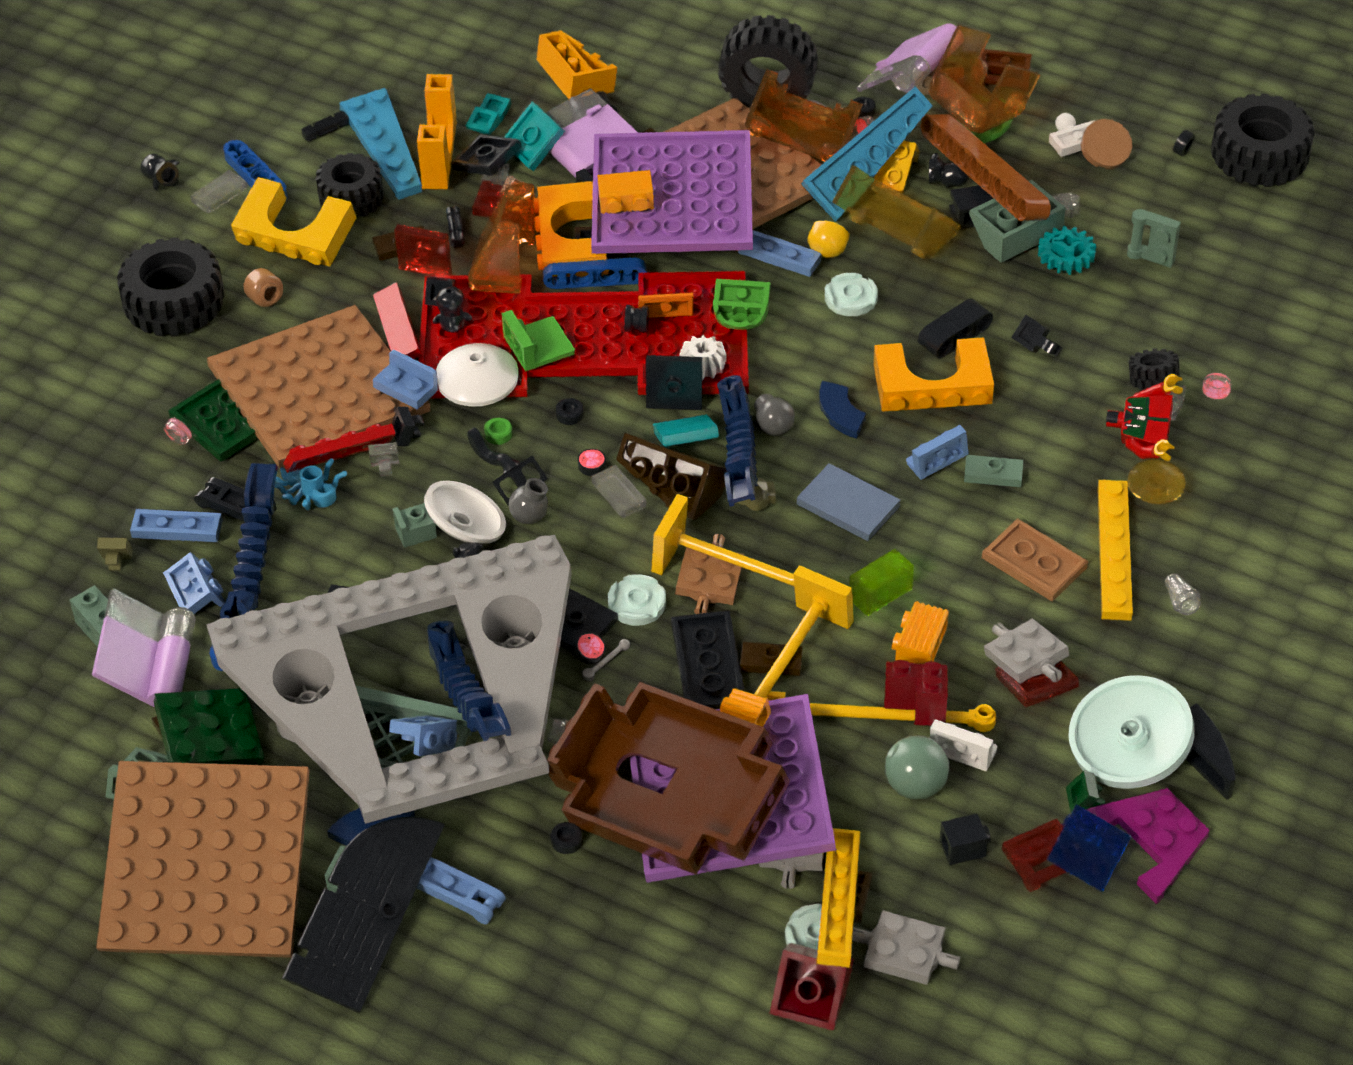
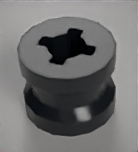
(636, 318)

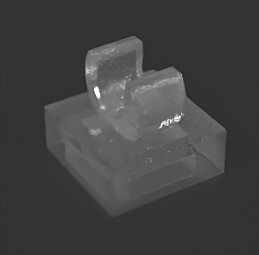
(383, 456)

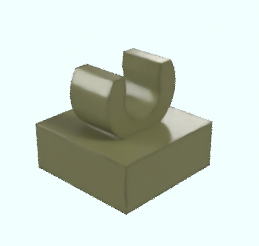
(113, 551)

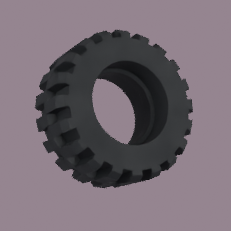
(769, 39)
(1260, 162)
(173, 309)

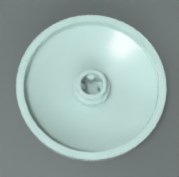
(1131, 731)

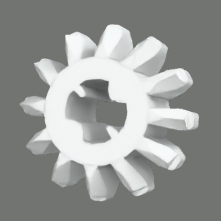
(711, 351)

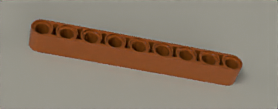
(985, 167)

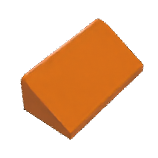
(667, 304)

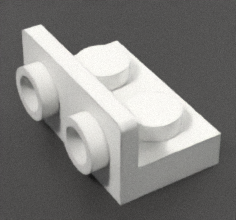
(963, 745)

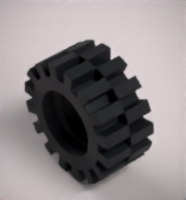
(1152, 367)

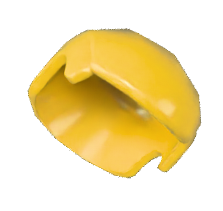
(828, 238)

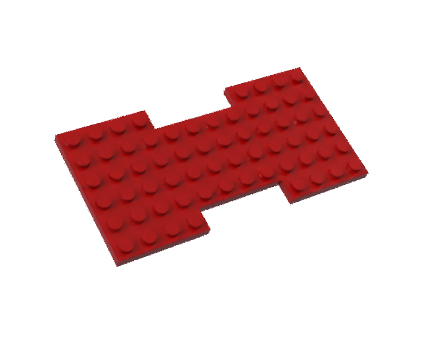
(593, 327)

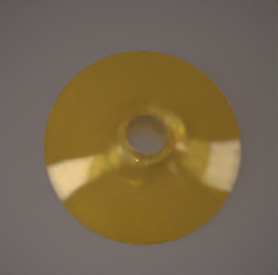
(1156, 481)

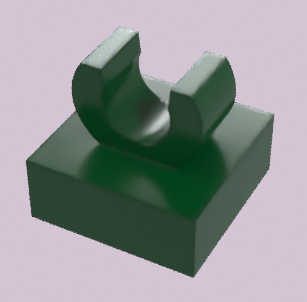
(1084, 791)

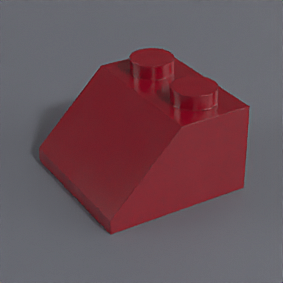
(809, 990)

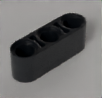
(961, 322)

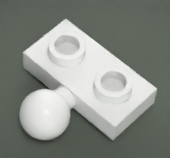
(1069, 136)

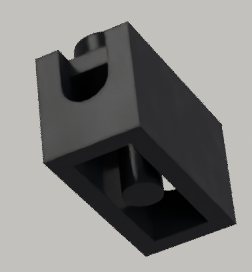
(965, 200)

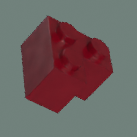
(918, 689)

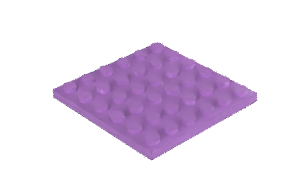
(697, 192)
(800, 819)

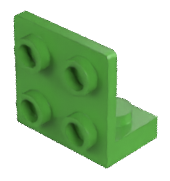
(536, 342)

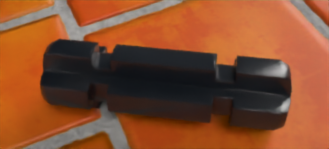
(325, 126)
(455, 227)

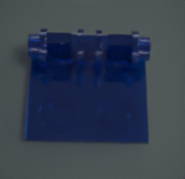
(1088, 847)

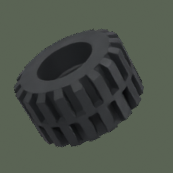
(352, 180)

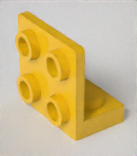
(897, 167)

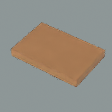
(1034, 559)

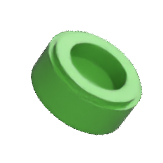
(498, 431)

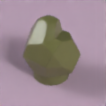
(764, 495)

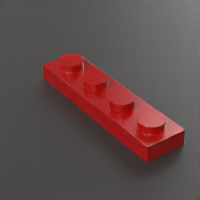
(346, 445)

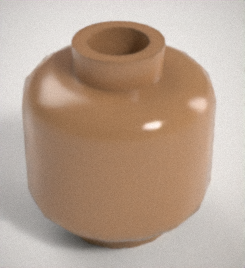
(263, 287)

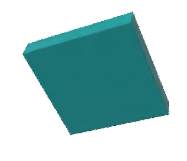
(536, 134)
(685, 430)

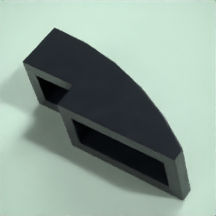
(1210, 754)

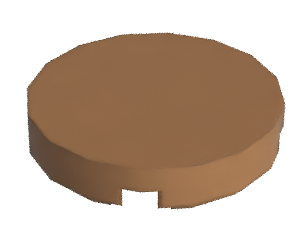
(1106, 144)

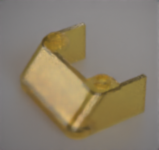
(894, 213)

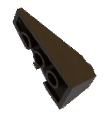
(673, 473)

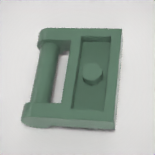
(1162, 238)

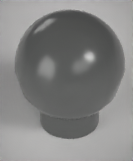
(774, 415)
(529, 502)

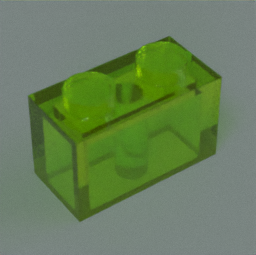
(881, 582)

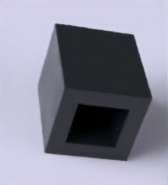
(964, 839)

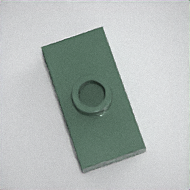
(993, 471)

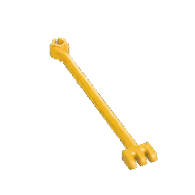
(972, 717)

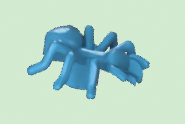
(311, 484)

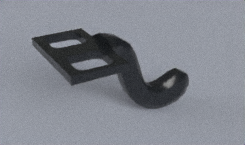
(511, 467)

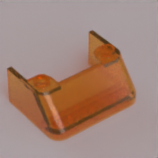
(960, 89)

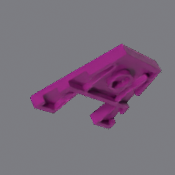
(1163, 830)

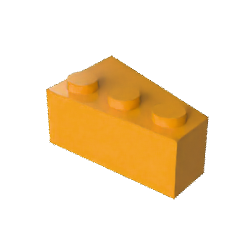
(572, 66)

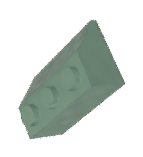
(1006, 235)

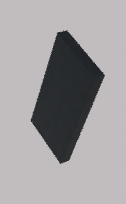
(707, 657)

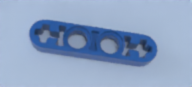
(247, 156)
(594, 269)

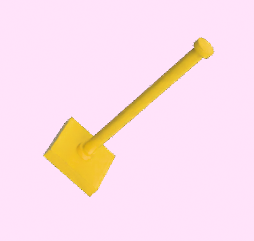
(672, 534)
(820, 598)

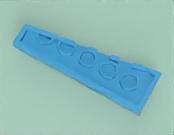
(380, 133)
(867, 150)

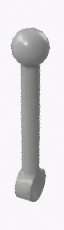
(589, 673)

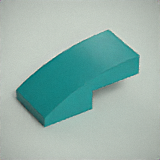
(489, 114)

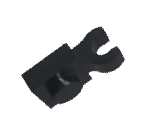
(1034, 336)

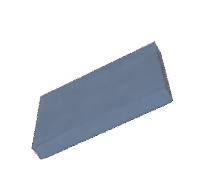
(848, 502)

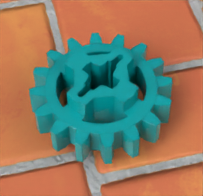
(1066, 250)

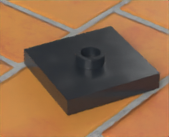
(486, 155)
(674, 382)
(584, 616)

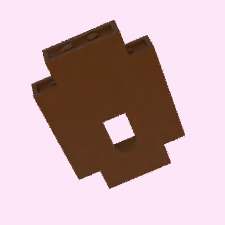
(712, 802)

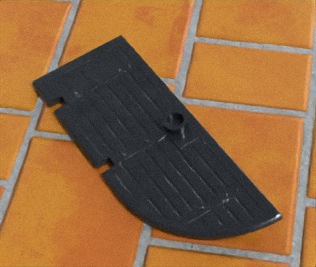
(358, 922)

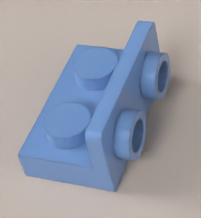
(407, 380)
(938, 452)
(193, 583)
(429, 733)

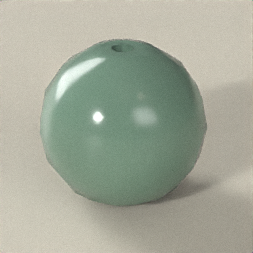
(917, 767)

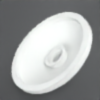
(477, 374)
(464, 512)

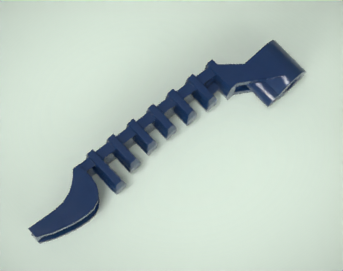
(741, 459)
(253, 545)
(467, 695)

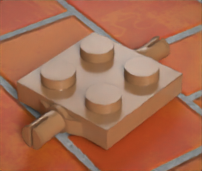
(708, 578)

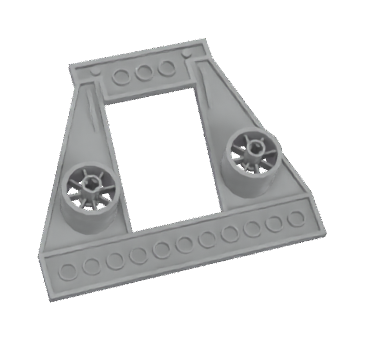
(301, 678)

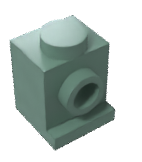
(414, 525)

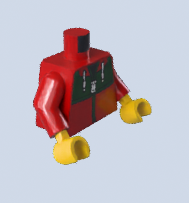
(1147, 420)

